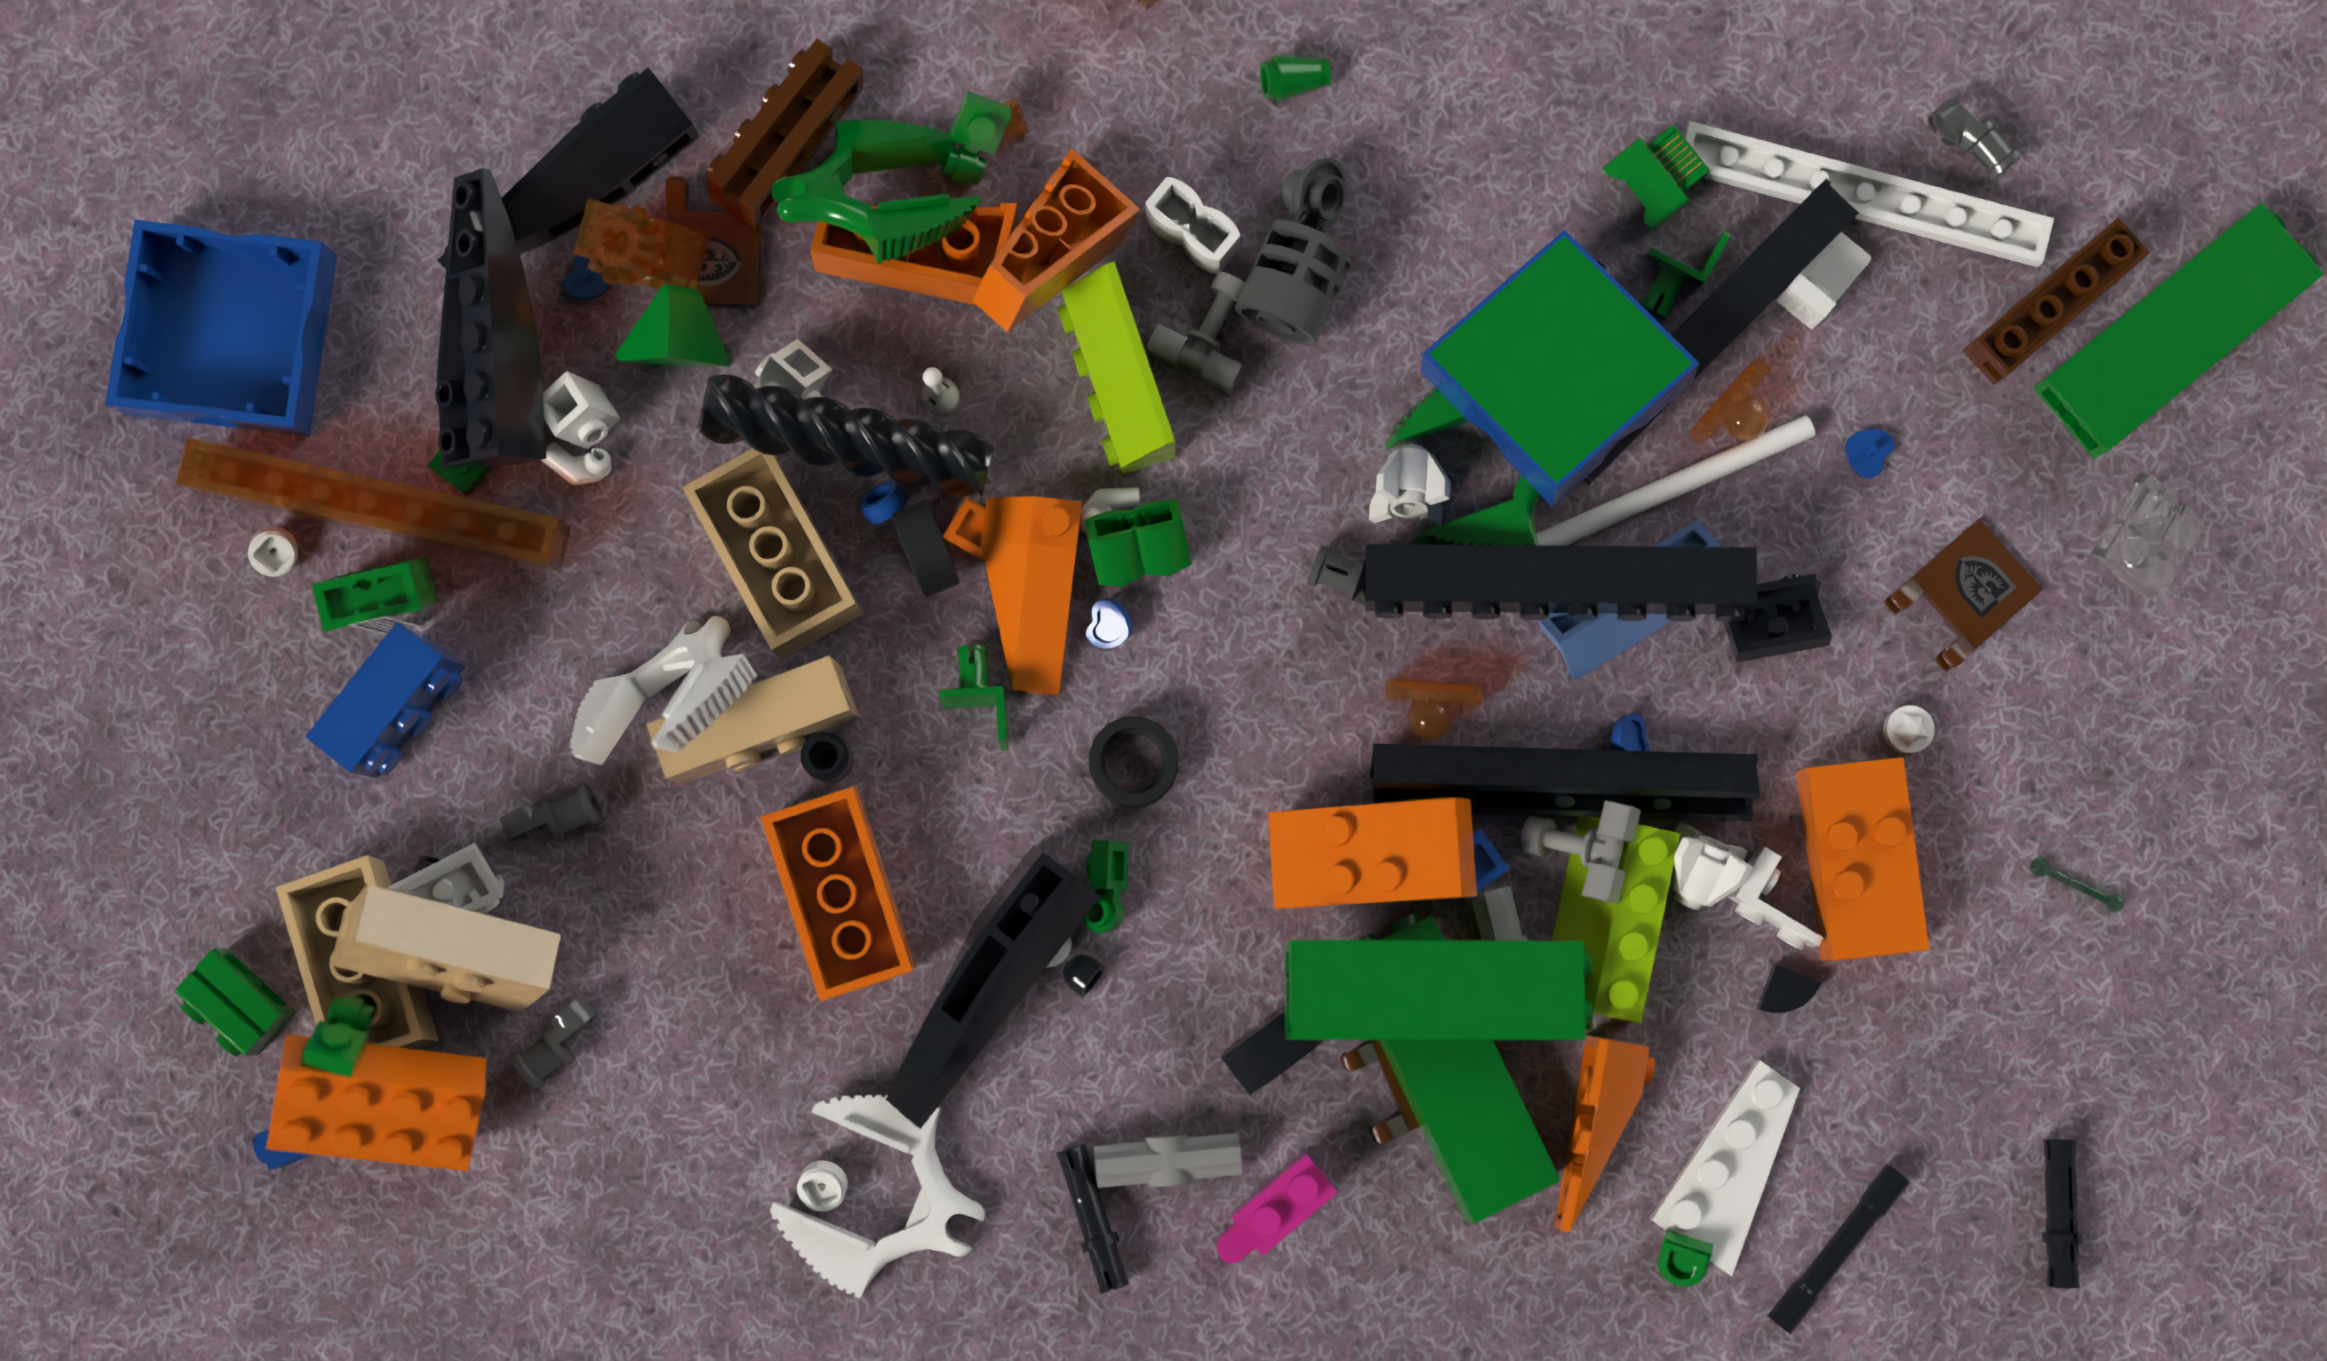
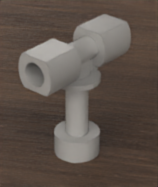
(1199, 348)
(1598, 849)

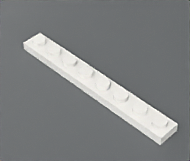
(1874, 194)

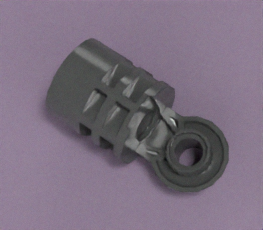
(1299, 263)

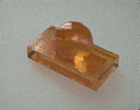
(1742, 414)
(1431, 702)

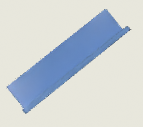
(1596, 641)

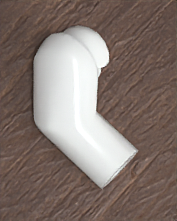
(580, 469)
(1108, 500)

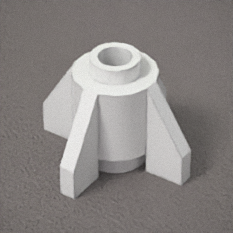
(1410, 487)
(1706, 868)

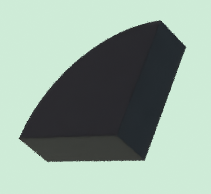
(1786, 991)

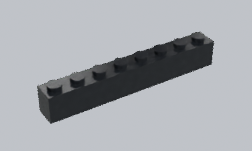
(1561, 580)

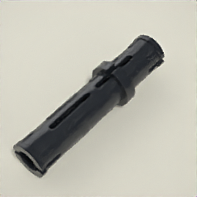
(2061, 1213)
(1093, 1220)

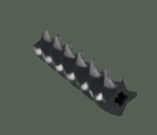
(828, 432)

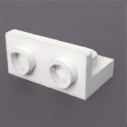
(458, 881)

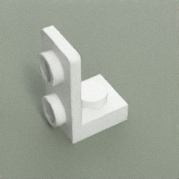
(1824, 281)
(1762, 880)

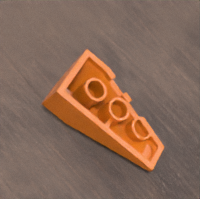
(1030, 572)
(1605, 1098)

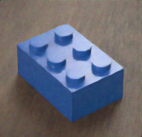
(387, 702)

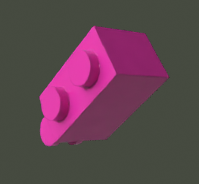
(1275, 1209)

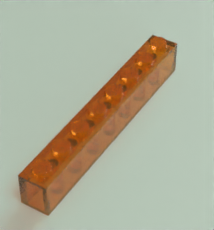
(374, 504)

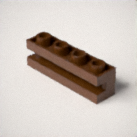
(784, 132)
(2056, 301)

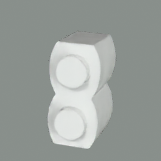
(1181, 219)

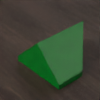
(675, 333)

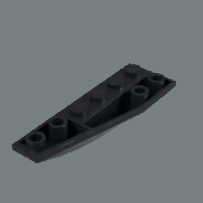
(599, 159)
(488, 338)
(989, 977)

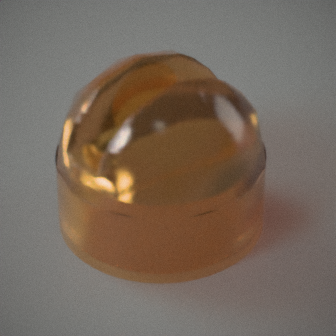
(1017, 124)

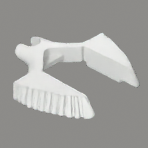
(700, 699)
(852, 1259)

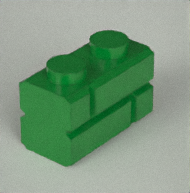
(233, 1003)

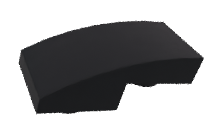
(1265, 1053)

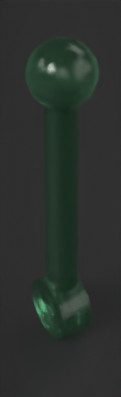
(2041, 867)

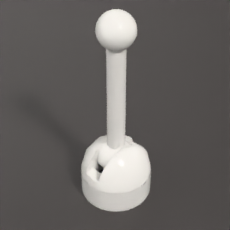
(945, 398)

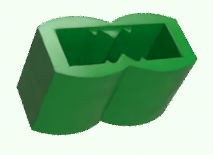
(1138, 542)

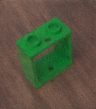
(375, 593)

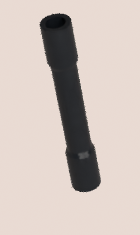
(1872, 1205)

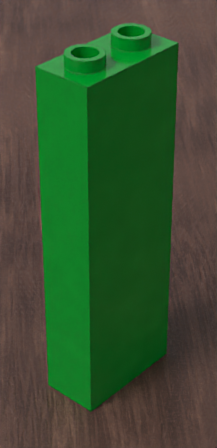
(2178, 330)
(1436, 990)
(1469, 1111)

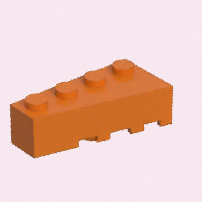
(1055, 242)
(942, 270)

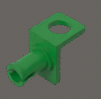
(1674, 275)
(974, 689)

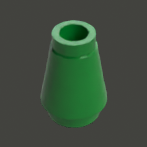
(1293, 76)

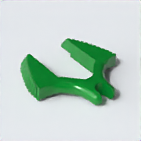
(896, 224)
(1499, 525)

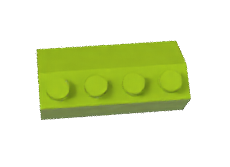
(1118, 371)
(1623, 934)

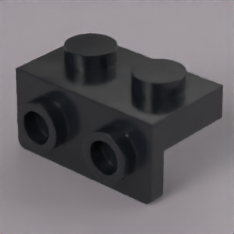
(1784, 620)

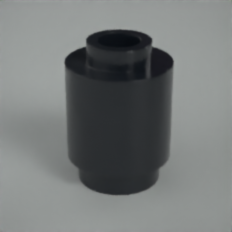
(814, 750)

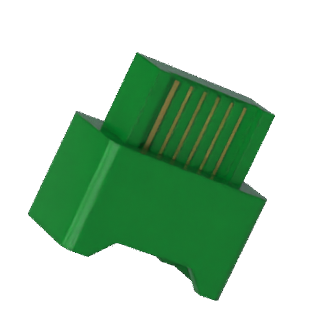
(1660, 174)

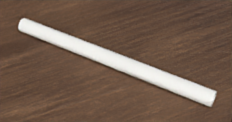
(1677, 483)

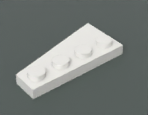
(1729, 1169)

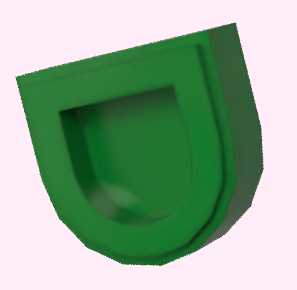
(1683, 1259)

